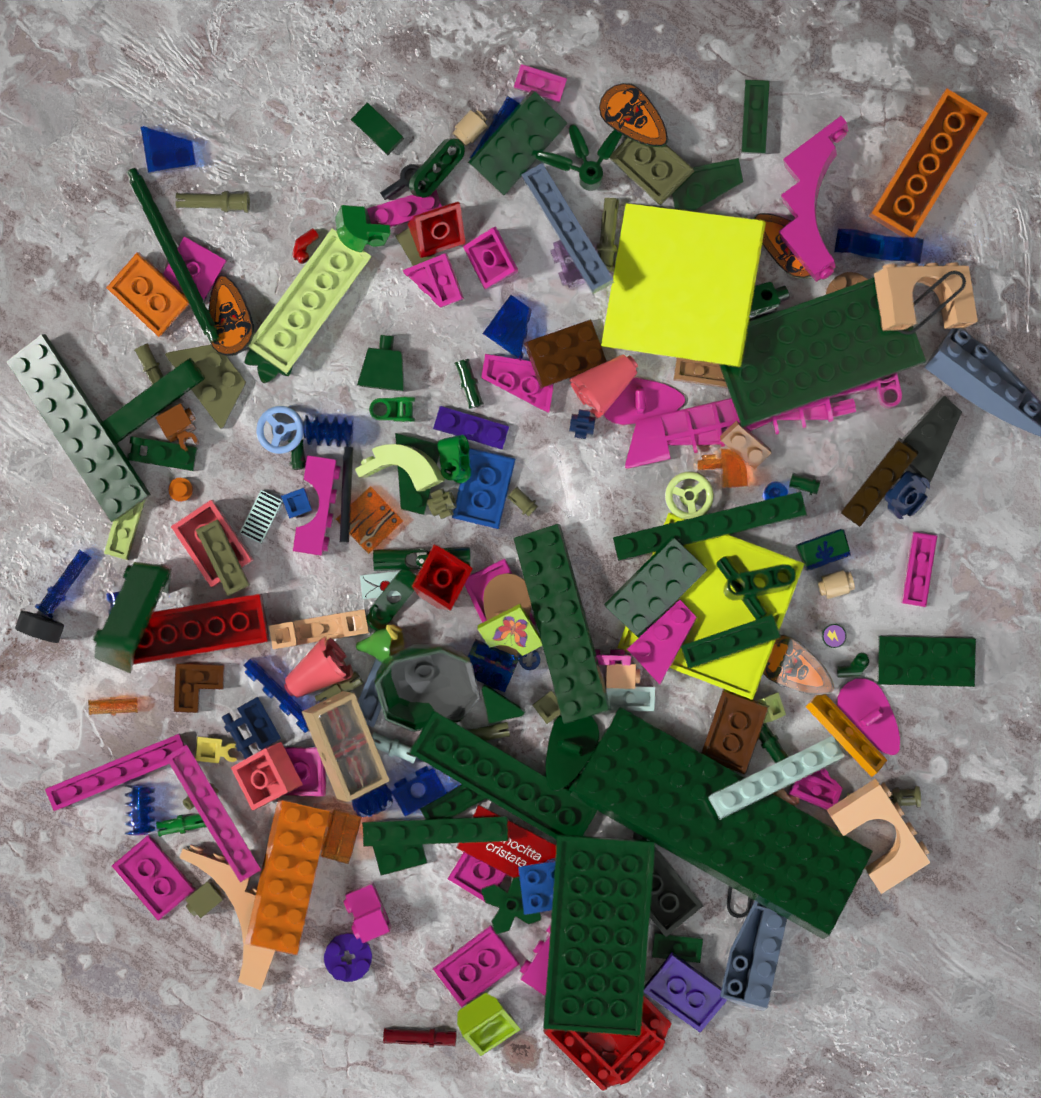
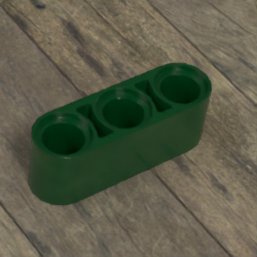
(768, 574)

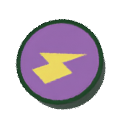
(833, 635)

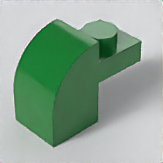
(355, 232)

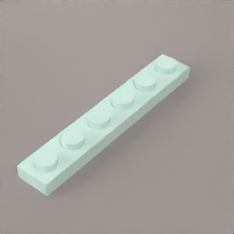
(776, 777)

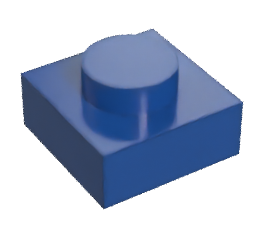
(296, 503)

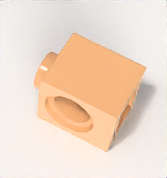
(622, 676)

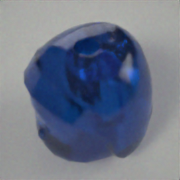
(774, 490)

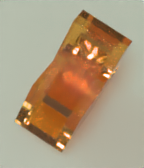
(731, 465)

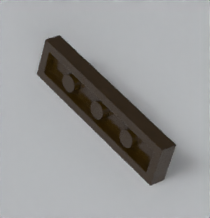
(879, 482)

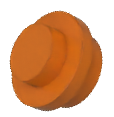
(180, 489)

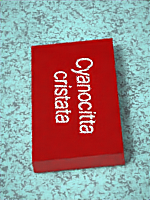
(521, 849)

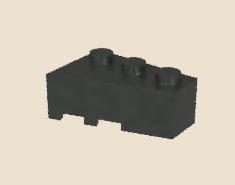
(932, 436)

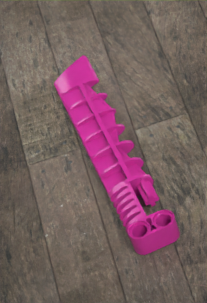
(709, 421)

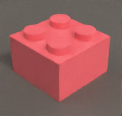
(266, 776)

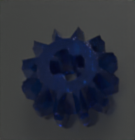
(373, 801)

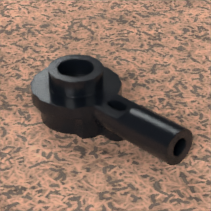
(405, 176)

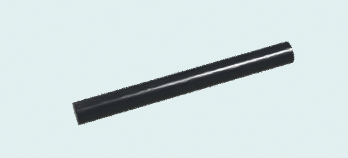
(346, 495)

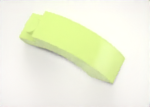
(415, 462)

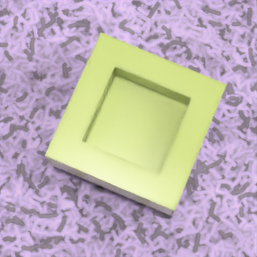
(776, 707)

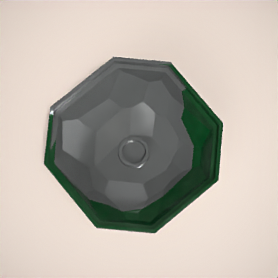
(423, 681)

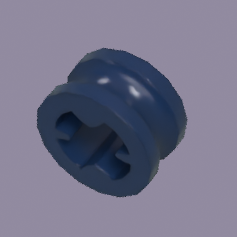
(534, 664)

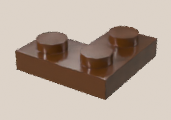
(189, 681)

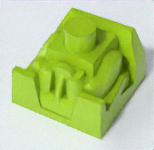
(485, 1023)

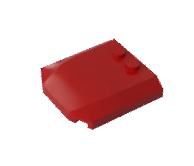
(615, 1057)

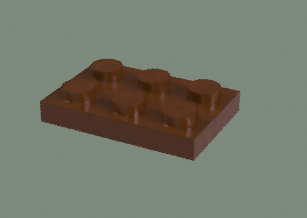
(565, 353)
(735, 731)

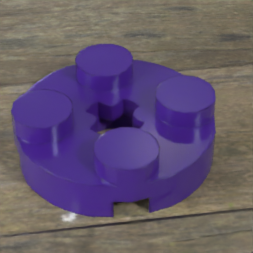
(340, 969)

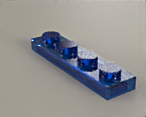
(273, 689)

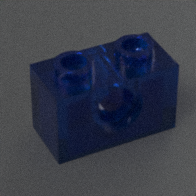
(433, 790)

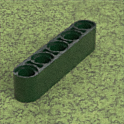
(154, 400)

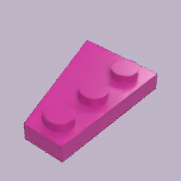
(517, 379)
(662, 641)

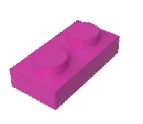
(543, 83)

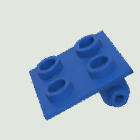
(537, 886)

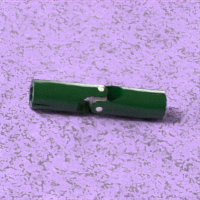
(396, 558)

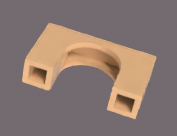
(896, 287)
(873, 803)

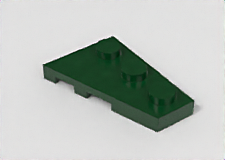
(410, 498)

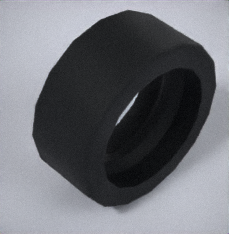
(39, 626)

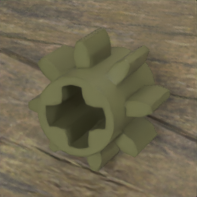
(442, 503)

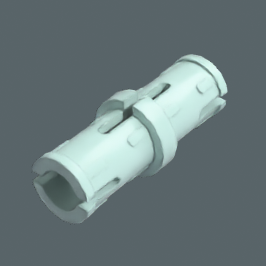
(393, 747)

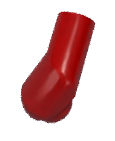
(299, 251)

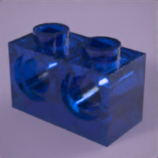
(492, 665)

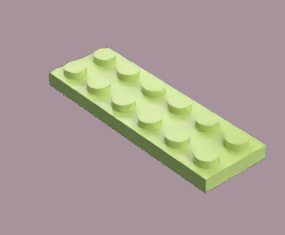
(308, 302)

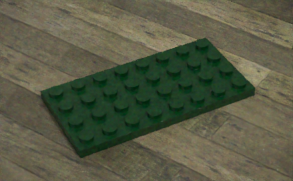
(816, 353)
(599, 934)

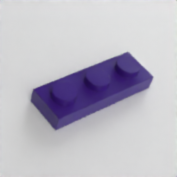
(471, 427)

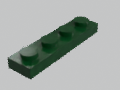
(731, 641)

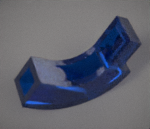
(878, 247)

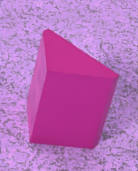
(490, 258)

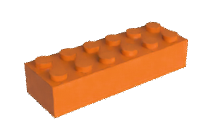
(928, 164)
(287, 877)

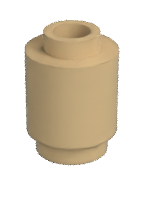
(470, 127)
(836, 584)

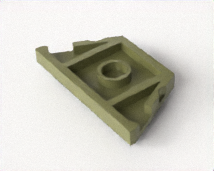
(221, 383)

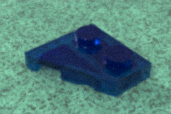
(166, 151)
(510, 326)

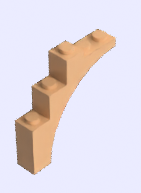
(255, 959)

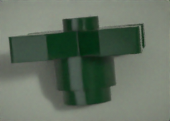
(505, 916)

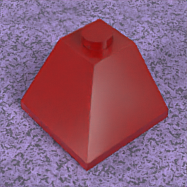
(441, 578)

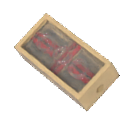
(345, 746)

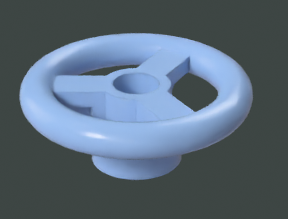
(288, 430)

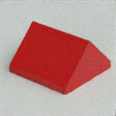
(437, 229)

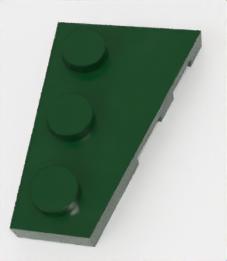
(707, 184)

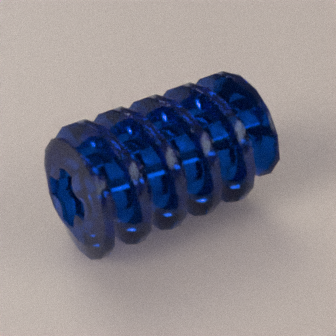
(328, 431)
(140, 809)

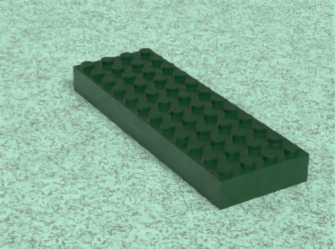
(760, 850)

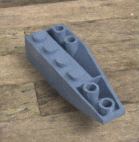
(985, 380)
(754, 958)

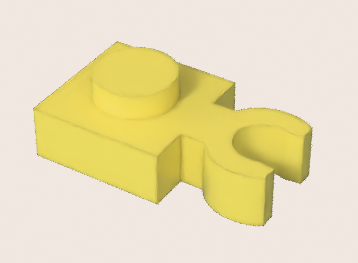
(210, 750)

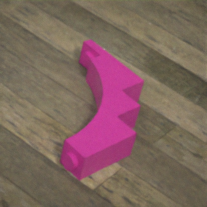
(808, 167)

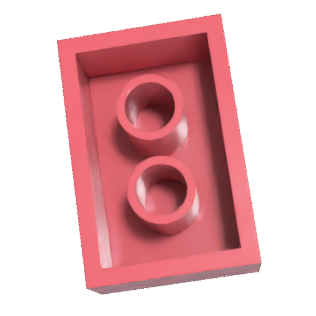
(186, 533)

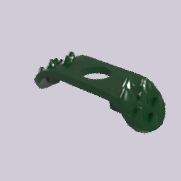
(382, 609)

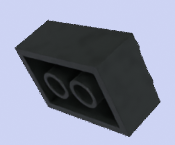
(670, 897)

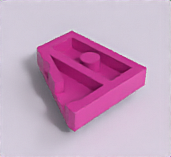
(817, 789)

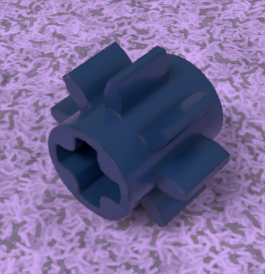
(582, 424)

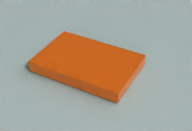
(148, 294)

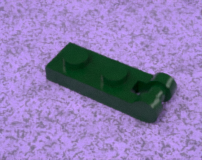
(163, 454)

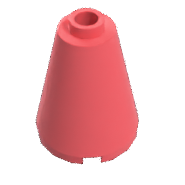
(604, 383)
(318, 669)

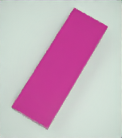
(919, 569)

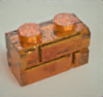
(341, 835)

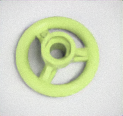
(703, 483)

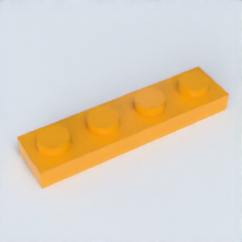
(846, 734)

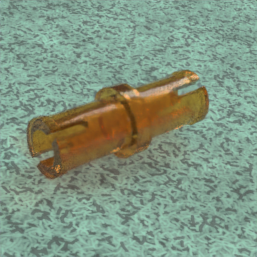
(113, 706)

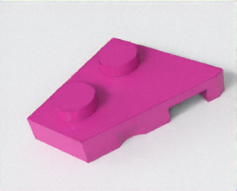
(437, 280)

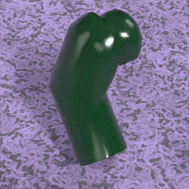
(856, 667)

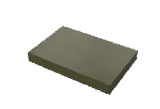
(653, 169)

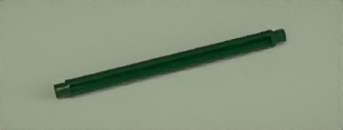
(172, 254)

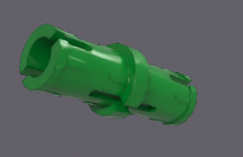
(180, 824)

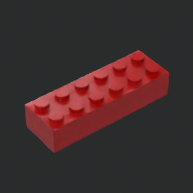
(203, 629)

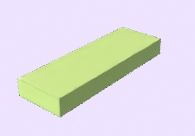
(123, 533)

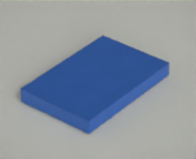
(485, 493)

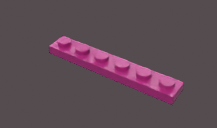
(113, 773)
(213, 813)

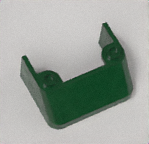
(131, 614)

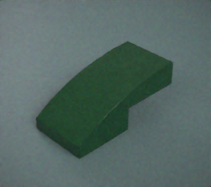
(377, 129)

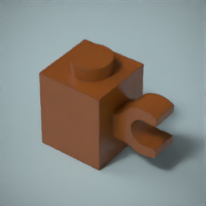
(178, 424)

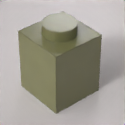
(204, 899)

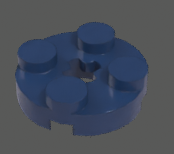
(907, 495)

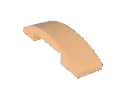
(314, 629)

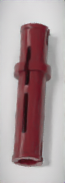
(420, 1037)

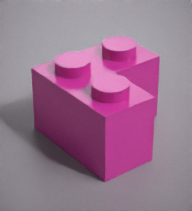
(368, 912)

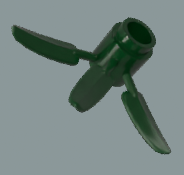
(581, 150)

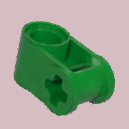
(395, 409)
(453, 457)

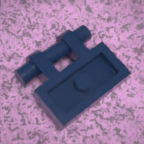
(256, 722)

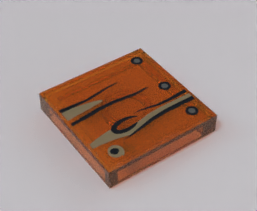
(371, 520)

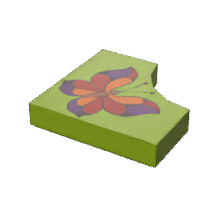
(511, 629)

